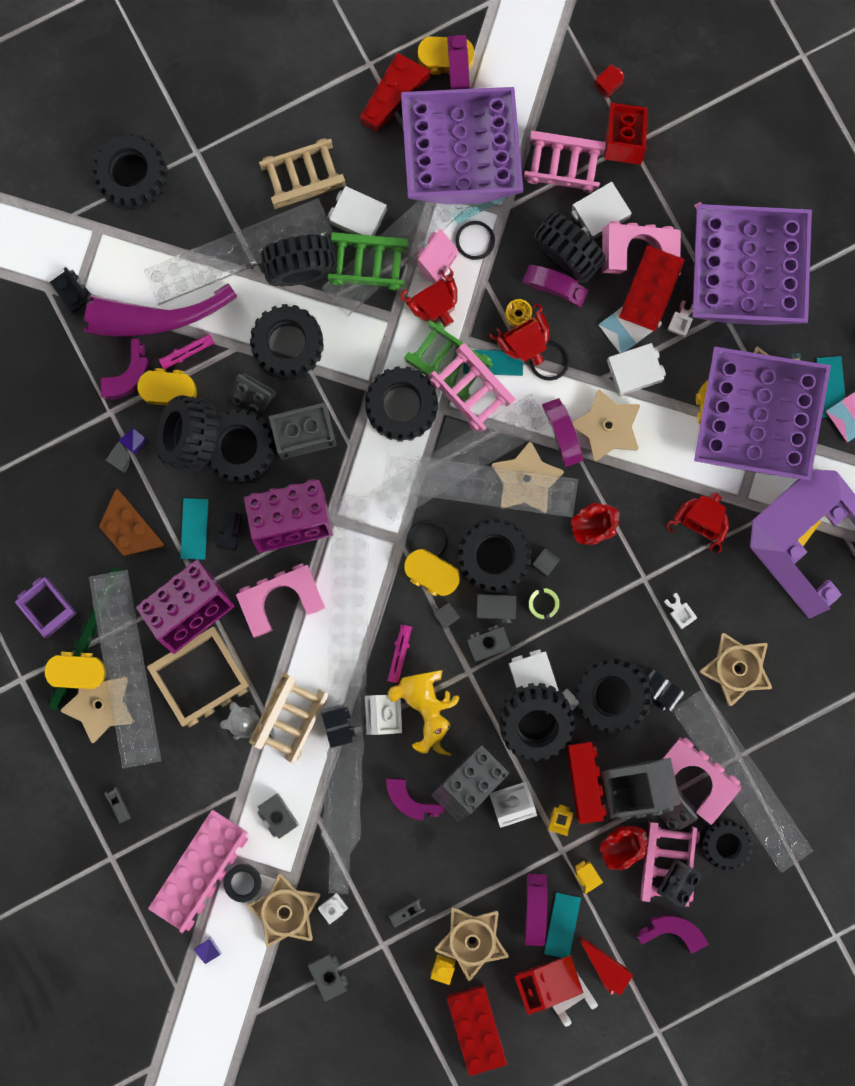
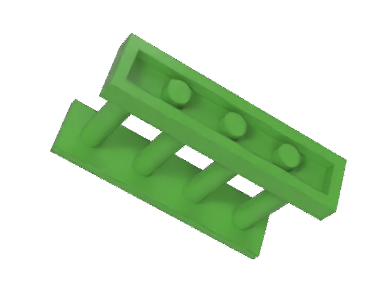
(378, 244)
(416, 358)

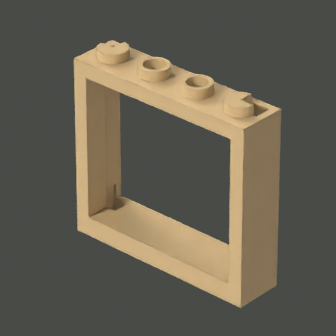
(223, 700)

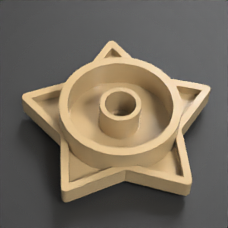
(602, 439)
(529, 461)
(750, 660)
(84, 709)
(276, 924)
(469, 955)

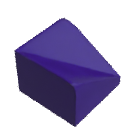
(133, 440)
(207, 950)

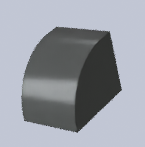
(119, 457)
(545, 562)

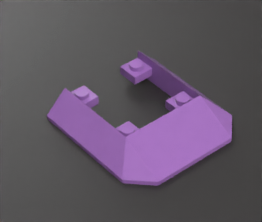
(788, 518)

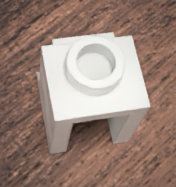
(332, 908)

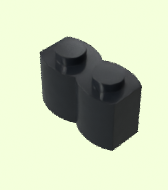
(664, 692)
(337, 725)

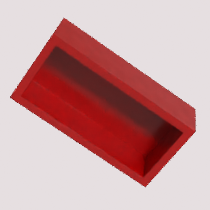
(651, 288)
(585, 782)
(476, 1030)

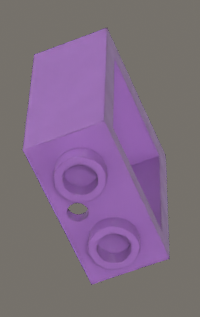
(55, 624)

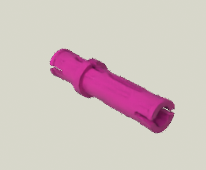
(186, 351)
(402, 641)

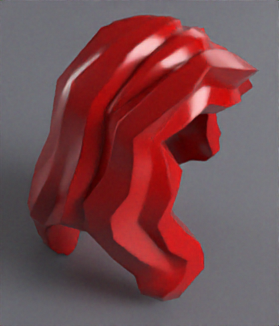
(595, 523)
(624, 847)

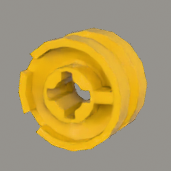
(518, 305)

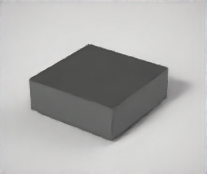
(446, 615)

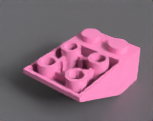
(437, 256)

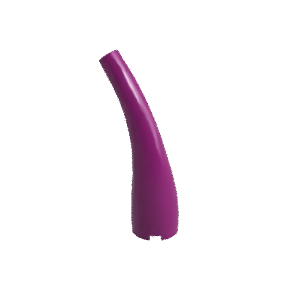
(122, 318)

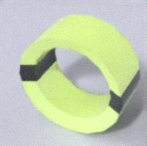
(552, 594)

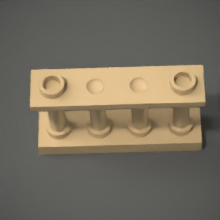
(298, 191)
(275, 705)

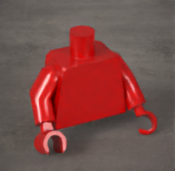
(435, 301)
(526, 339)
(704, 517)

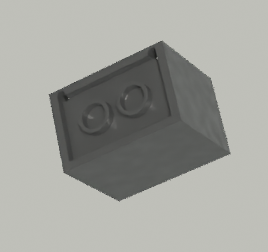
(302, 431)
(470, 784)
(641, 789)

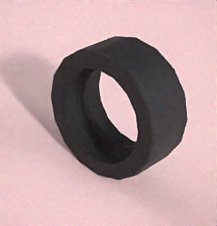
(228, 879)

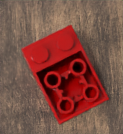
(548, 984)

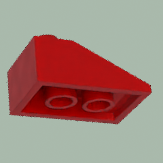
(626, 133)
(611, 972)

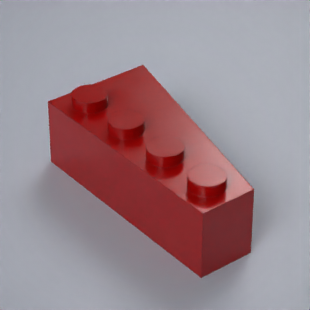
(400, 77)

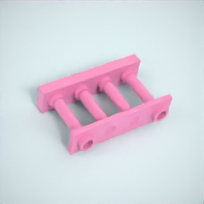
(558, 143)
(490, 383)
(653, 851)

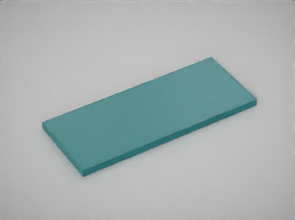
(501, 362)
(835, 388)
(194, 529)
(562, 925)

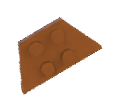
(127, 528)

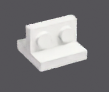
(382, 715)
(513, 804)

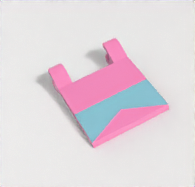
(844, 417)

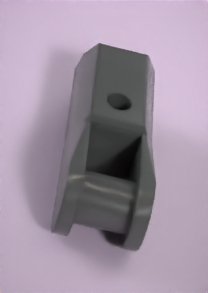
(119, 809)
(404, 915)

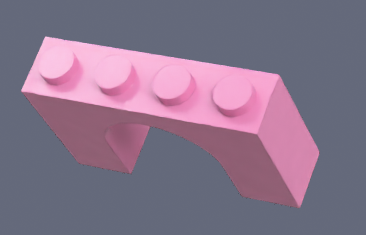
(617, 237)
(253, 598)
(724, 786)

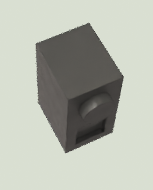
(496, 607)

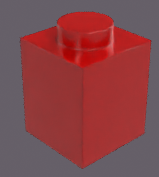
(609, 80)

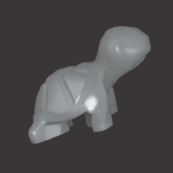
(242, 721)

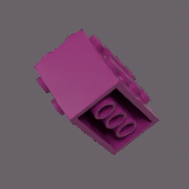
(288, 516)
(185, 607)

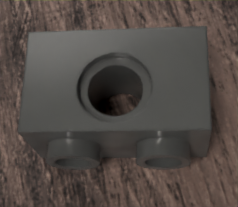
(500, 645)
(277, 804)
(332, 988)

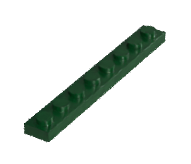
(80, 646)

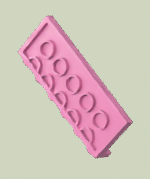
(198, 871)

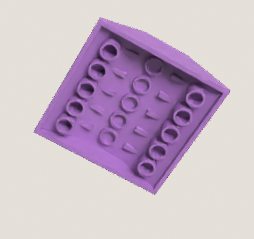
(461, 145)
(752, 265)
(762, 413)

